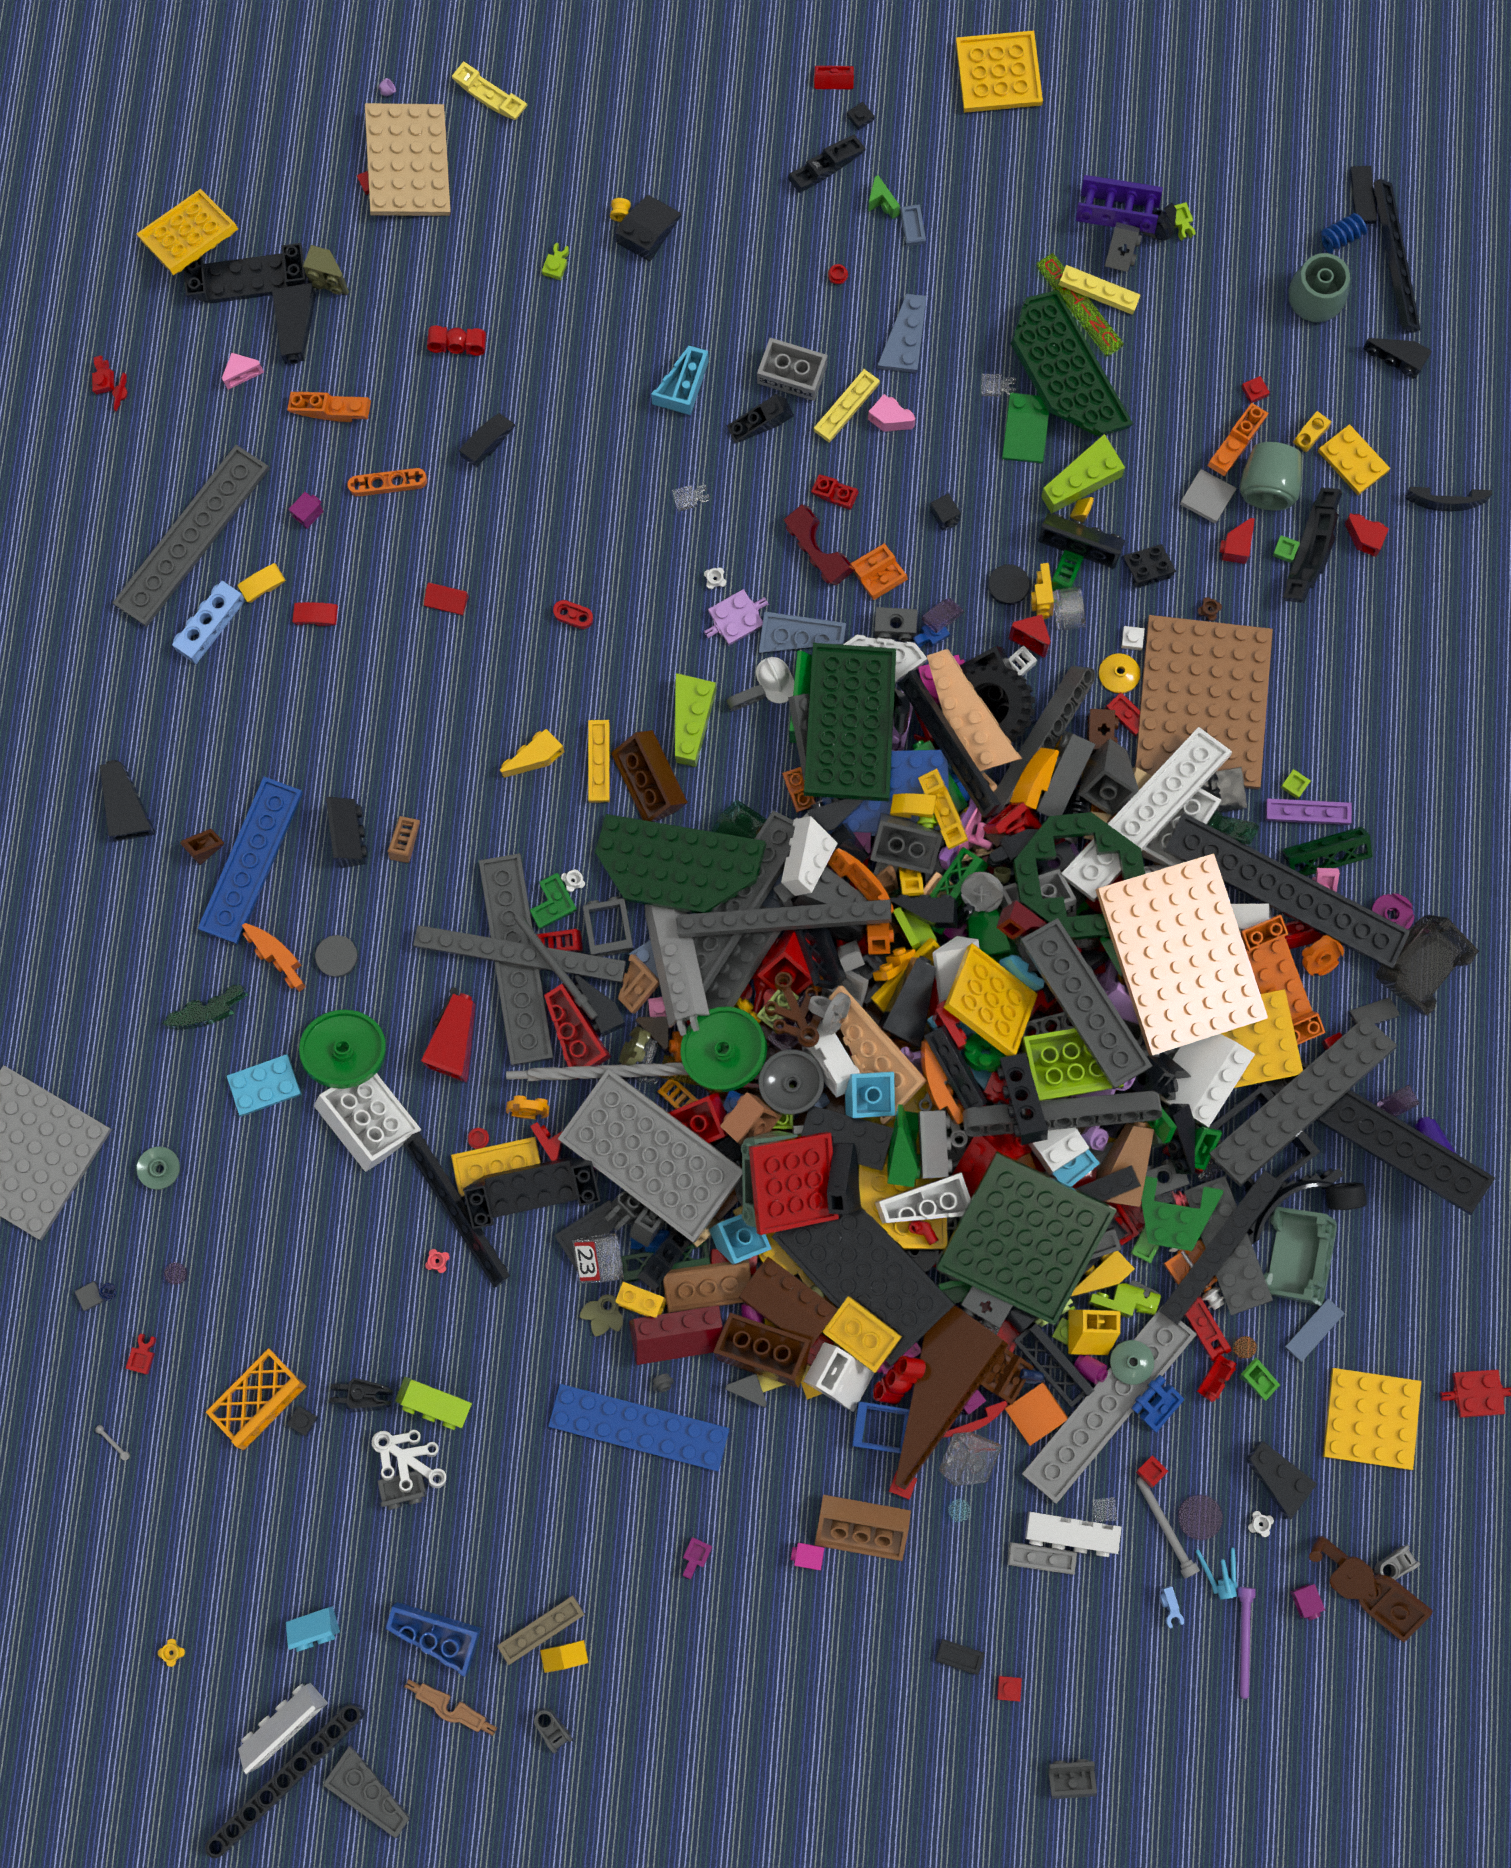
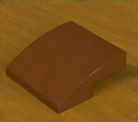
(1005, 1376)

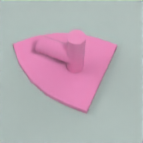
(975, 833)

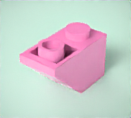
(890, 416)

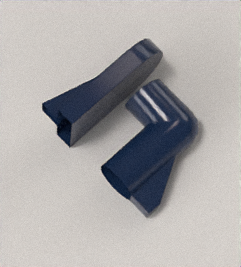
(1033, 1376)

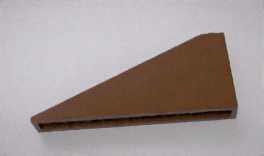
(957, 1360)

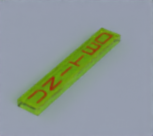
(1081, 307)

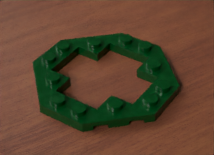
(1042, 848)

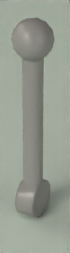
(100, 1430)

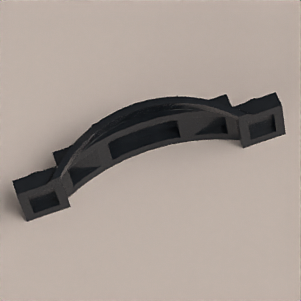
(1314, 546)
(1288, 1189)

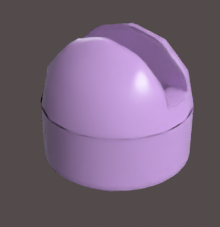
(387, 87)

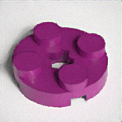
(1398, 903)

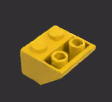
(1092, 1331)

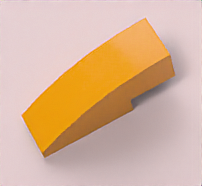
(1035, 778)

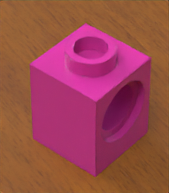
(807, 1556)

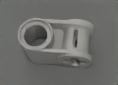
(1400, 1562)

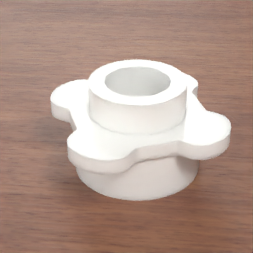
(715, 572)
(576, 876)
(1266, 1520)

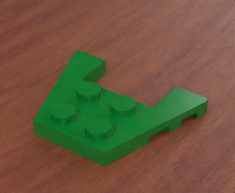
(1175, 1224)

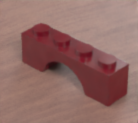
(803, 525)
(1019, 921)

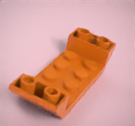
(1276, 971)

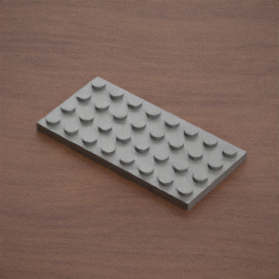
(651, 1155)

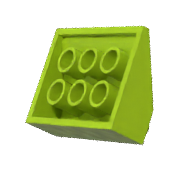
(1062, 1065)

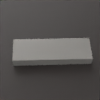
(1042, 1558)

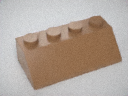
(863, 1527)

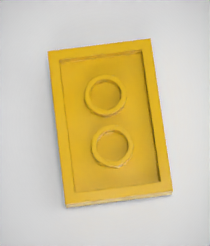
(1353, 460)
(862, 1334)

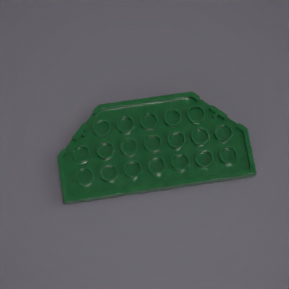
(1065, 366)
(677, 864)

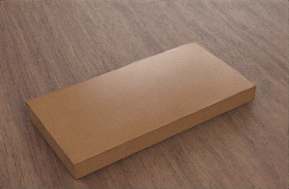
(705, 1285)

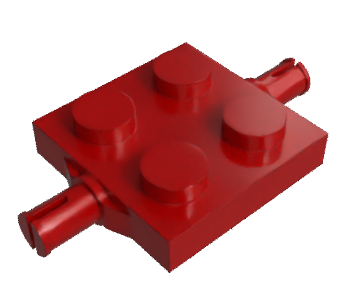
(1478, 1393)

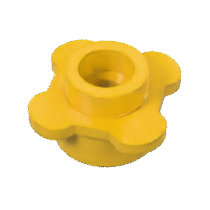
(177, 1652)

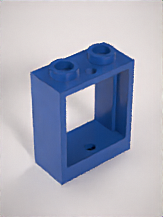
(860, 1422)

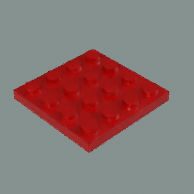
(791, 1182)

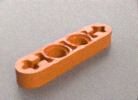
(387, 486)

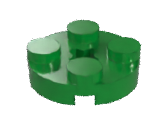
(977, 1060)

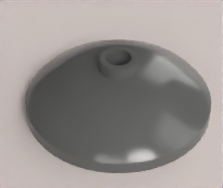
(781, 1071)

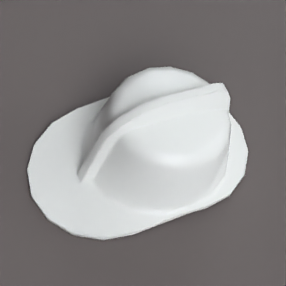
(775, 679)

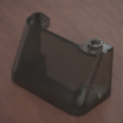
(1426, 961)

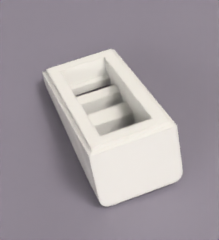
(1027, 656)

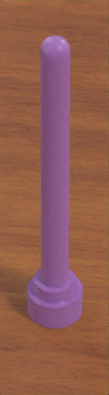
(1246, 1597)

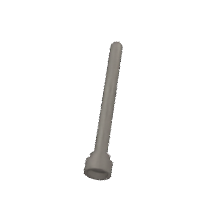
(1187, 1566)

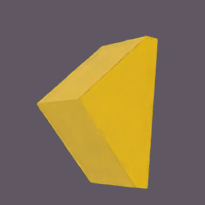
(564, 1656)

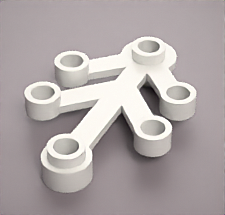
(406, 1457)

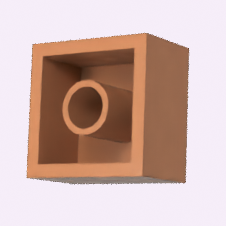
(750, 1118)

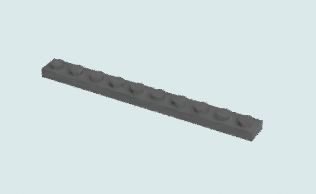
(784, 918)
(517, 953)

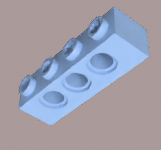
(208, 633)

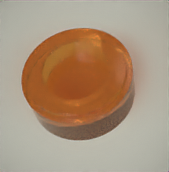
(1245, 1347)

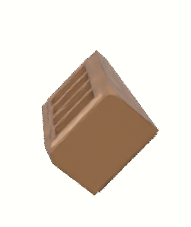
(403, 852)

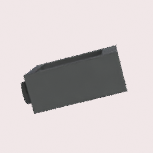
(614, 947)

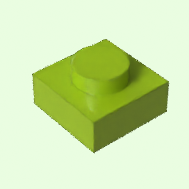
(1295, 784)

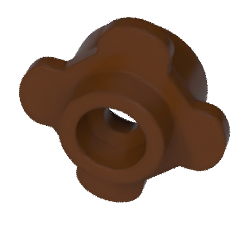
(1209, 603)

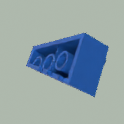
(436, 1635)

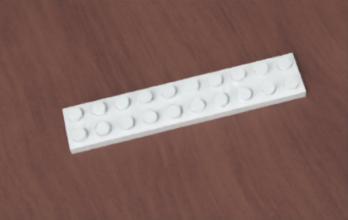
(1151, 809)

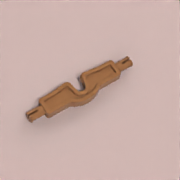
(440, 1700)

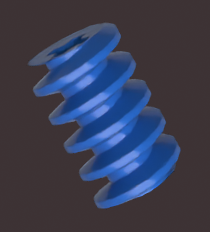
(1342, 232)

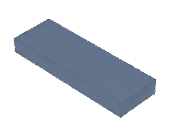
(1314, 1330)

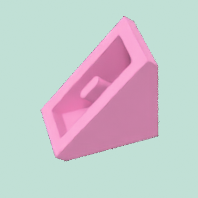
(240, 370)

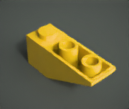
(537, 754)
(1108, 1274)

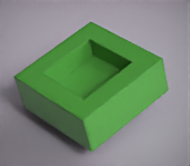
(1286, 549)

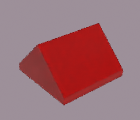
(1031, 634)

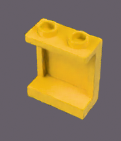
(640, 1300)

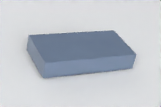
(912, 225)

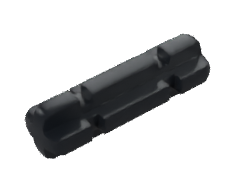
(964, 914)

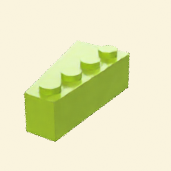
(1086, 474)
(692, 712)

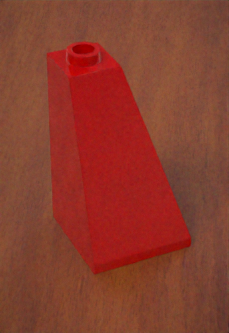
(787, 958)
(452, 1041)

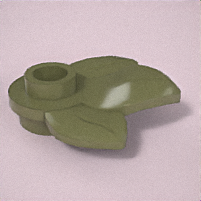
(600, 1317)

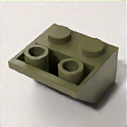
(324, 271)

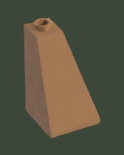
(1129, 1149)

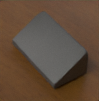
(1376, 1012)

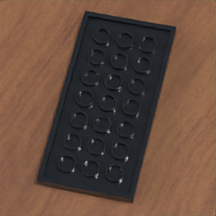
(864, 1262)

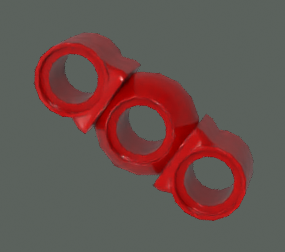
(456, 340)
(899, 1380)

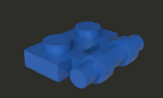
(1161, 1407)

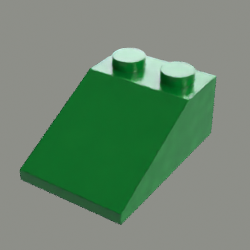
(1025, 428)
(902, 1157)

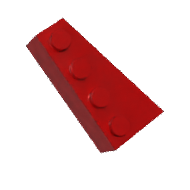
(576, 1035)

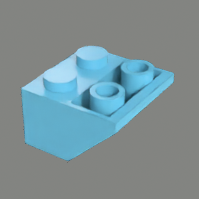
(317, 1626)

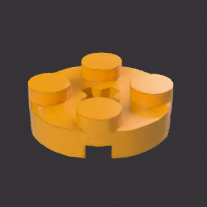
(527, 1108)

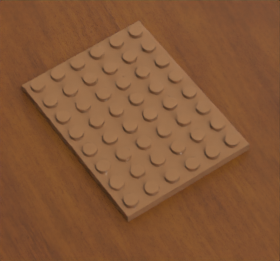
(1208, 680)

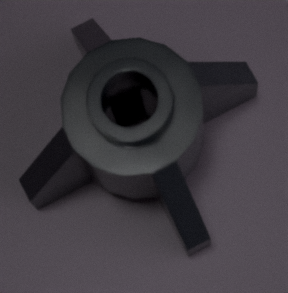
(1165, 223)

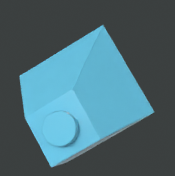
(870, 1095)
(738, 1240)

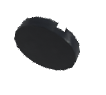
(1008, 584)

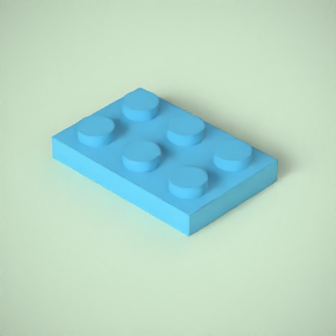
(264, 1085)

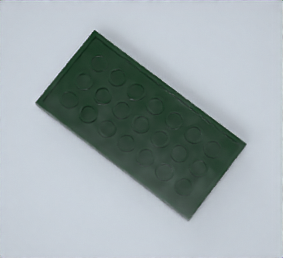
(850, 722)

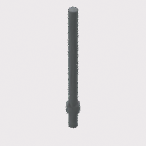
(580, 999)

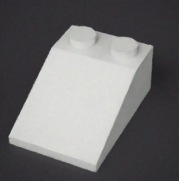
(1059, 1149)

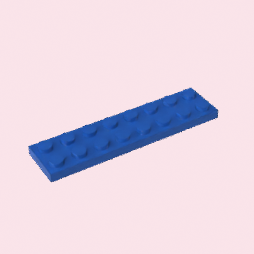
(250, 860)
(639, 1427)

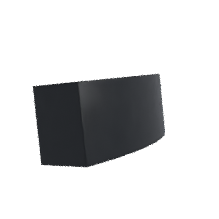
(486, 439)

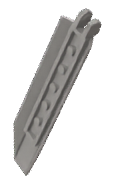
(676, 969)

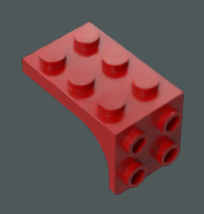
(980, 1153)

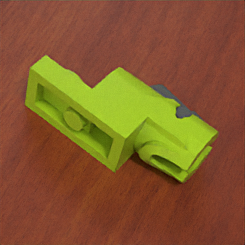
(1127, 1298)

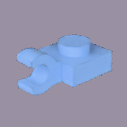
(1169, 1600)

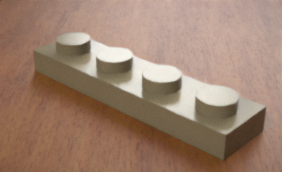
(540, 1630)

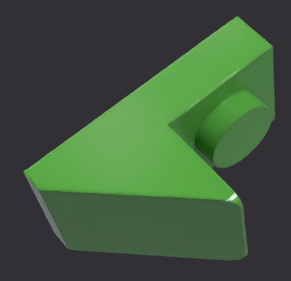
(882, 196)
(1259, 1379)

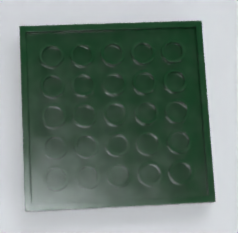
(1025, 1238)

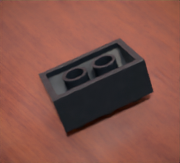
(346, 831)

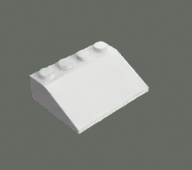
(1200, 807)
(1214, 1071)
(367, 1120)
(280, 1727)

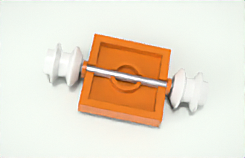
(1181, 1265)

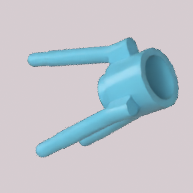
(1227, 1586)

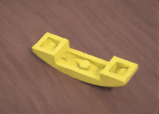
(487, 93)

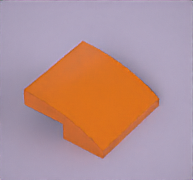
(879, 571)
(1036, 1413)

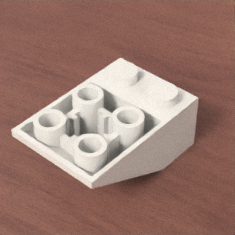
(839, 1376)

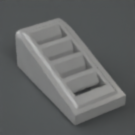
(850, 956)

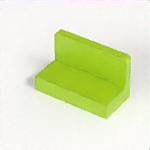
(914, 929)

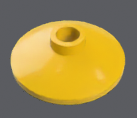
(1118, 682)

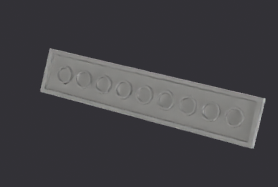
(1103, 1412)

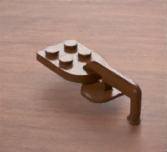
(1378, 1594)

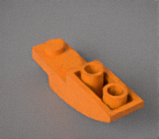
(328, 407)
(1238, 439)
(271, 949)
(938, 1092)

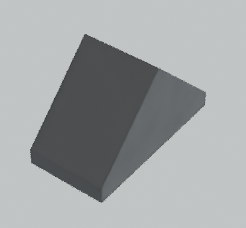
(749, 1389)

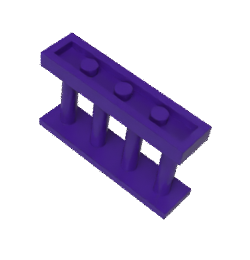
(1119, 191)

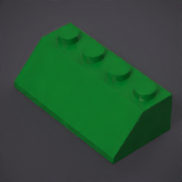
(801, 683)

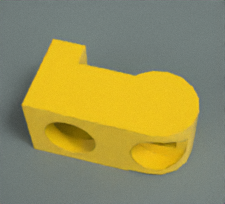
(1312, 431)

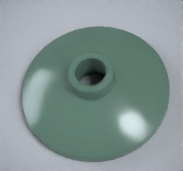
(148, 1165)
(1120, 1362)

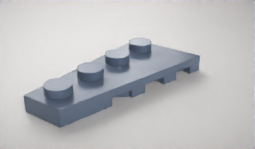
(905, 338)
(797, 632)

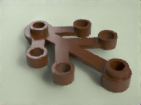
(795, 1013)

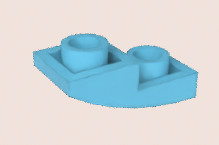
(1020, 970)

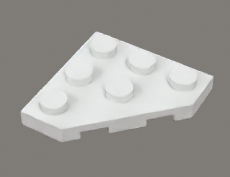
(908, 654)

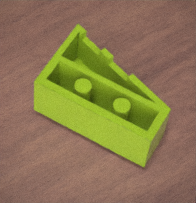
(432, 1403)

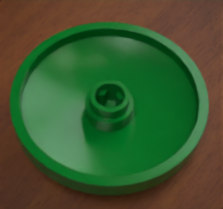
(342, 1049)
(724, 1050)

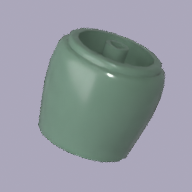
(1320, 288)
(1272, 476)

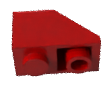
(1365, 534)

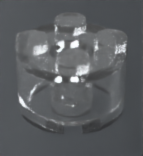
(1069, 608)

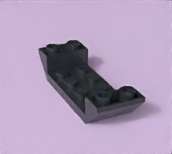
(245, 276)
(530, 1189)

